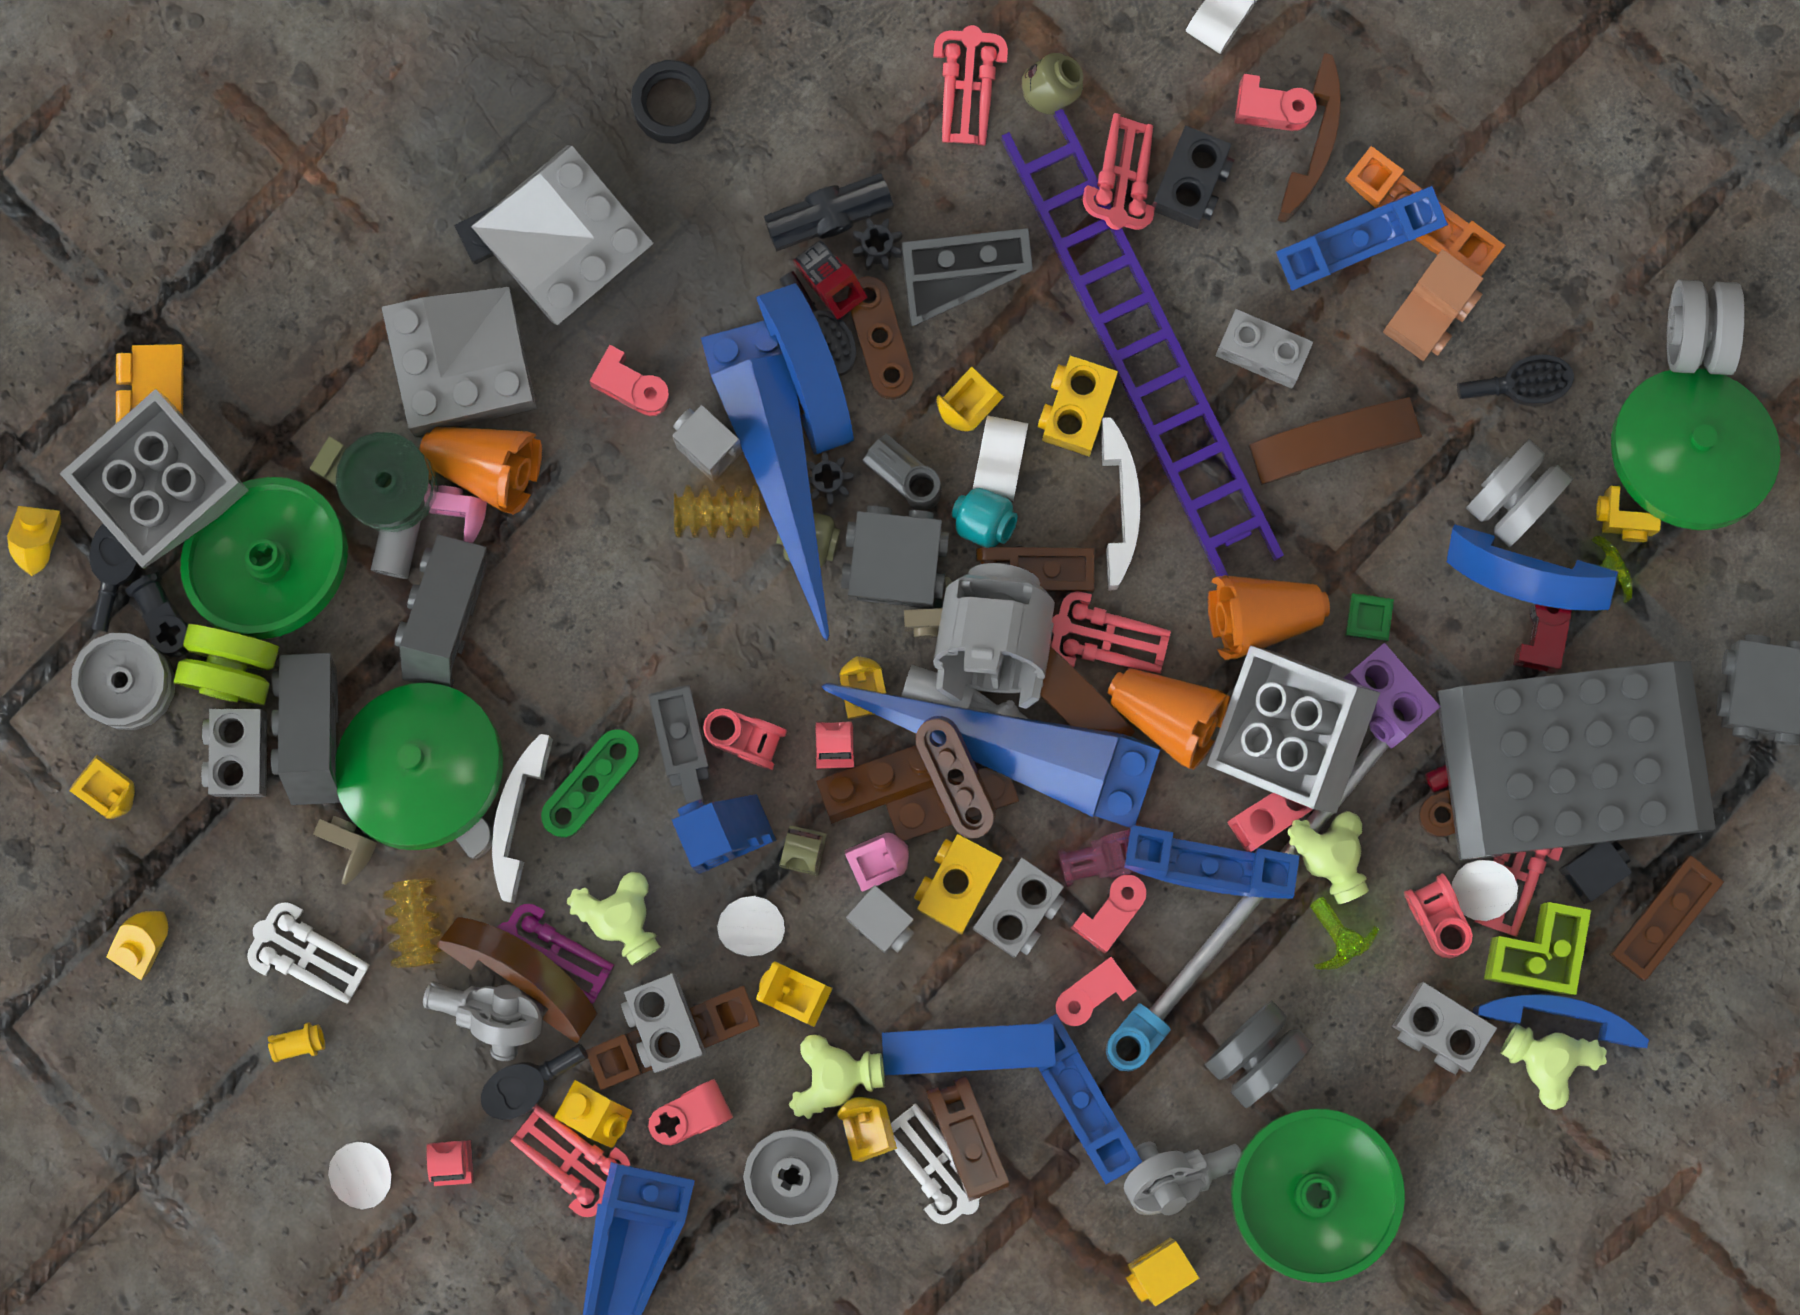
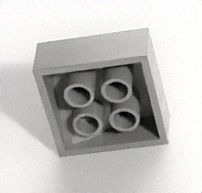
(562, 234)
(458, 359)
(153, 480)
(1293, 729)

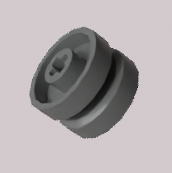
(1263, 1059)

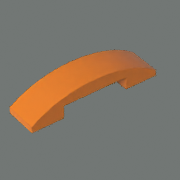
(1383, 182)

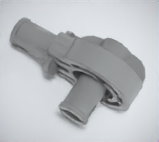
(478, 1005)
(1174, 1178)

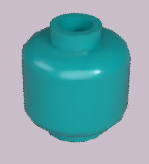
(984, 517)

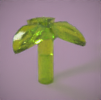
(1614, 562)
(1347, 941)

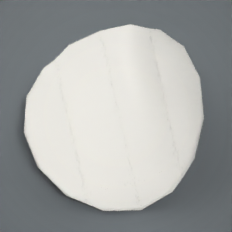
(1485, 889)
(751, 926)
(360, 1175)

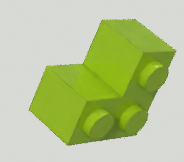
(1549, 962)

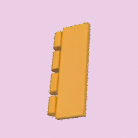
(146, 370)

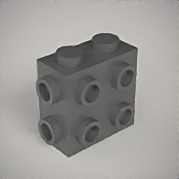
(895, 558)
(1761, 690)

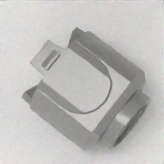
(994, 633)

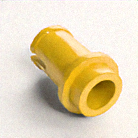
(296, 1043)

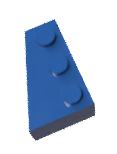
(722, 830)

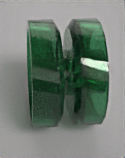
(397, 459)

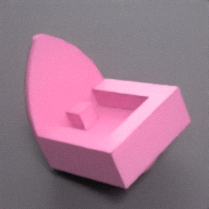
(452, 502)
(878, 860)

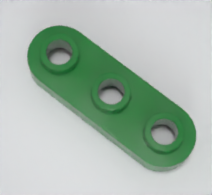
(596, 764)

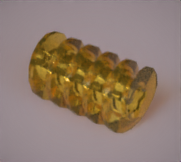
(717, 511)
(412, 923)

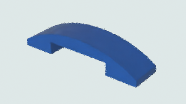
(1361, 237)
(810, 367)
(1530, 578)
(1211, 867)
(1612, 1027)
(1088, 1109)

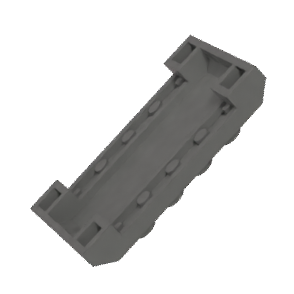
(1575, 759)

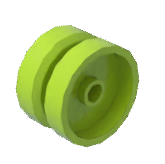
(225, 670)

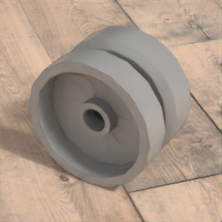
(1705, 327)
(1518, 492)
(99, 674)
(785, 1201)

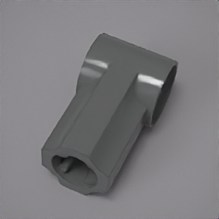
(902, 470)

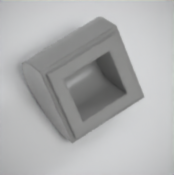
(477, 840)

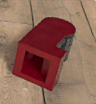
(828, 276)
(1546, 640)

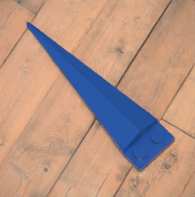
(767, 421)
(1078, 766)
(633, 1237)

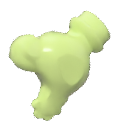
(1333, 854)
(618, 916)
(1552, 1060)
(834, 1076)

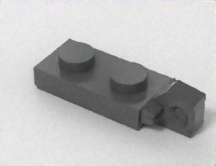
(680, 740)

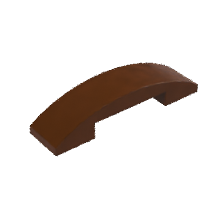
(1327, 94)
(1335, 439)
(1077, 700)
(525, 968)
(715, 1021)

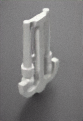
(265, 931)
(931, 1186)

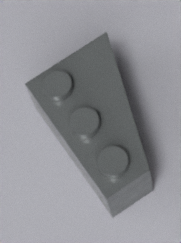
(960, 268)
(440, 610)
(306, 727)

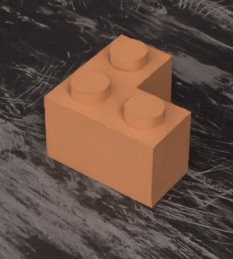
(1439, 297)

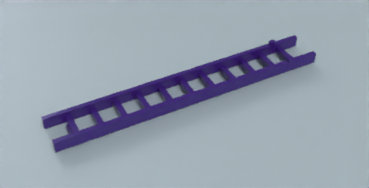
(1118, 356)

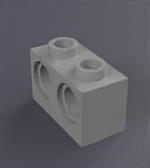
(1264, 348)
(706, 442)
(248, 752)
(1011, 903)
(882, 921)
(674, 1019)
(1447, 1019)

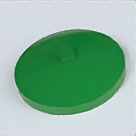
(1695, 449)
(266, 560)
(418, 766)
(1317, 1195)

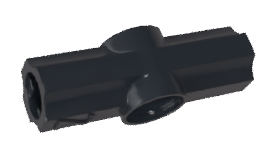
(828, 212)

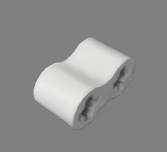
(1219, 21)
(1000, 456)

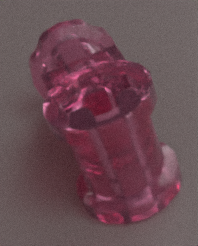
(1105, 857)

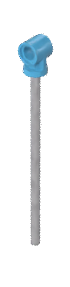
(1148, 1025)

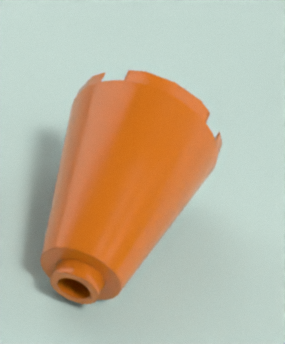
(486, 462)
(1262, 612)
(1170, 712)

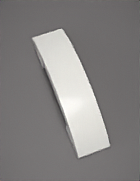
(1116, 452)
(533, 765)

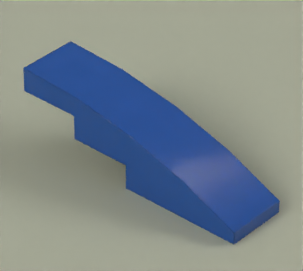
(969, 1049)

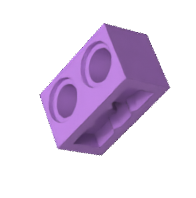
(1397, 690)

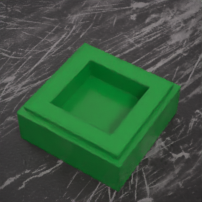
(1369, 617)

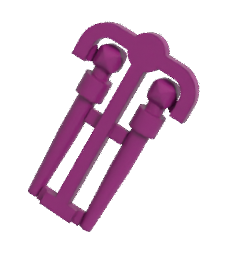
(548, 934)

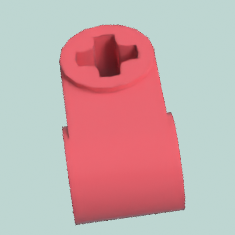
(746, 737)
(1439, 914)
(697, 1111)

